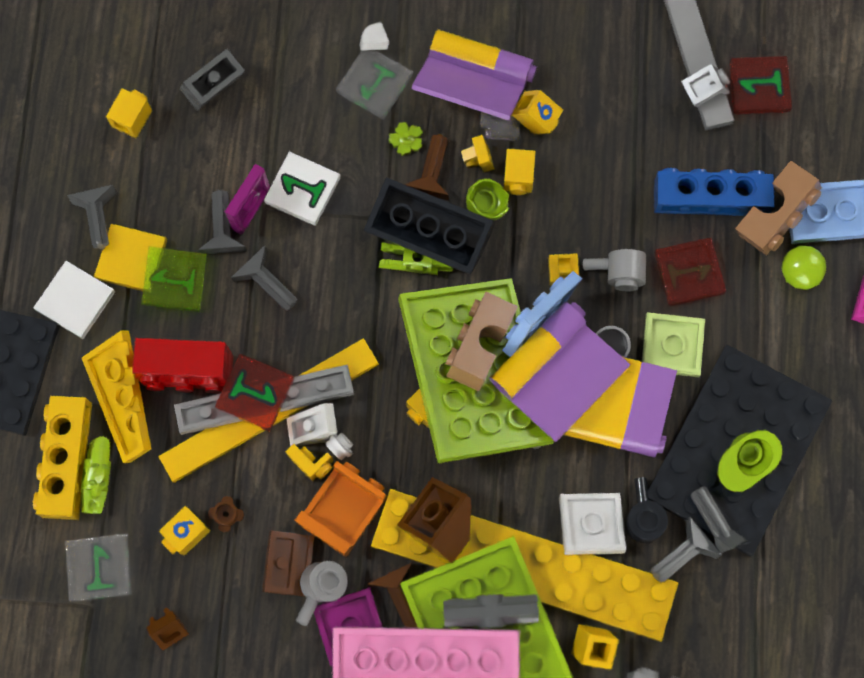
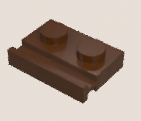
(285, 561)

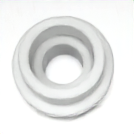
(340, 445)

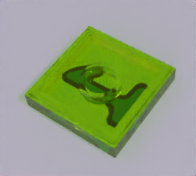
(174, 279)

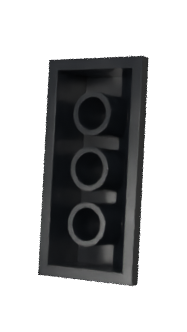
(429, 226)

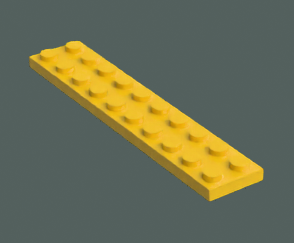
(572, 583)

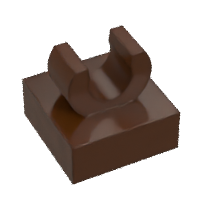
(166, 629)

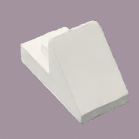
(312, 425)

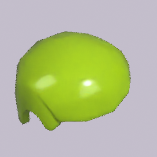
(487, 199)
(804, 267)

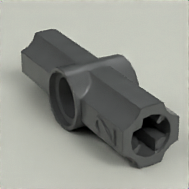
(491, 610)

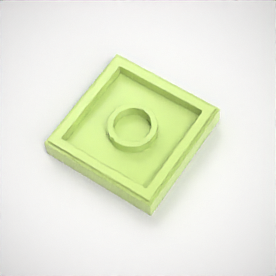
(674, 343)

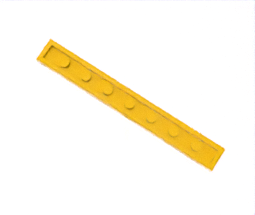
(219, 440)

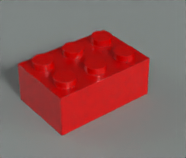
(182, 364)

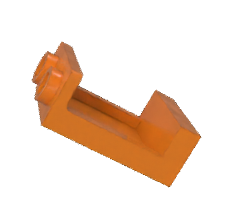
(342, 508)

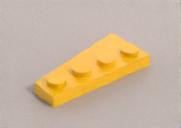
(119, 394)

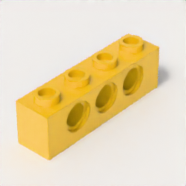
(67, 502)

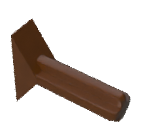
(432, 168)
(392, 584)

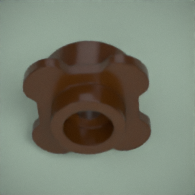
(226, 505)

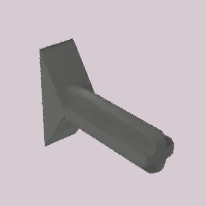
(93, 202)
(222, 238)
(255, 270)
(724, 536)
(695, 544)

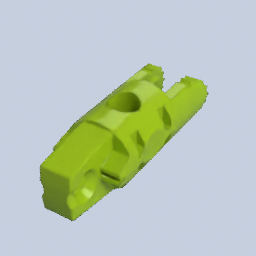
(426, 266)
(95, 476)

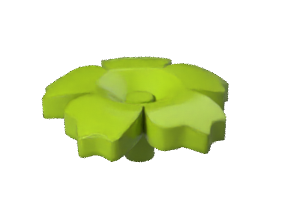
(406, 139)

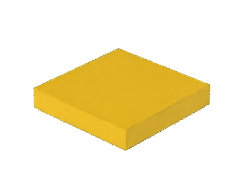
(126, 256)

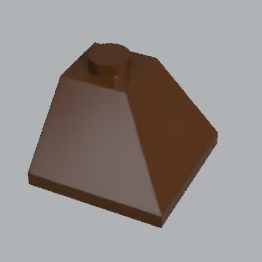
(439, 519)

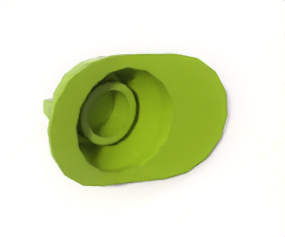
(749, 460)

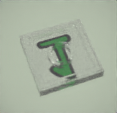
(374, 82)
(98, 568)

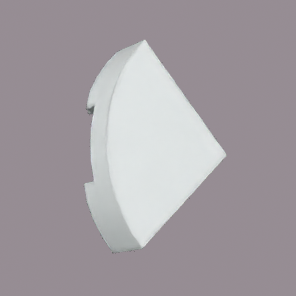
(374, 38)

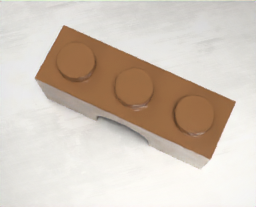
(767, 229)
(472, 361)

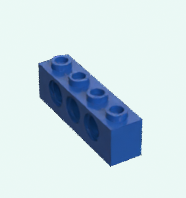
(670, 200)

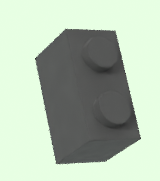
(212, 79)

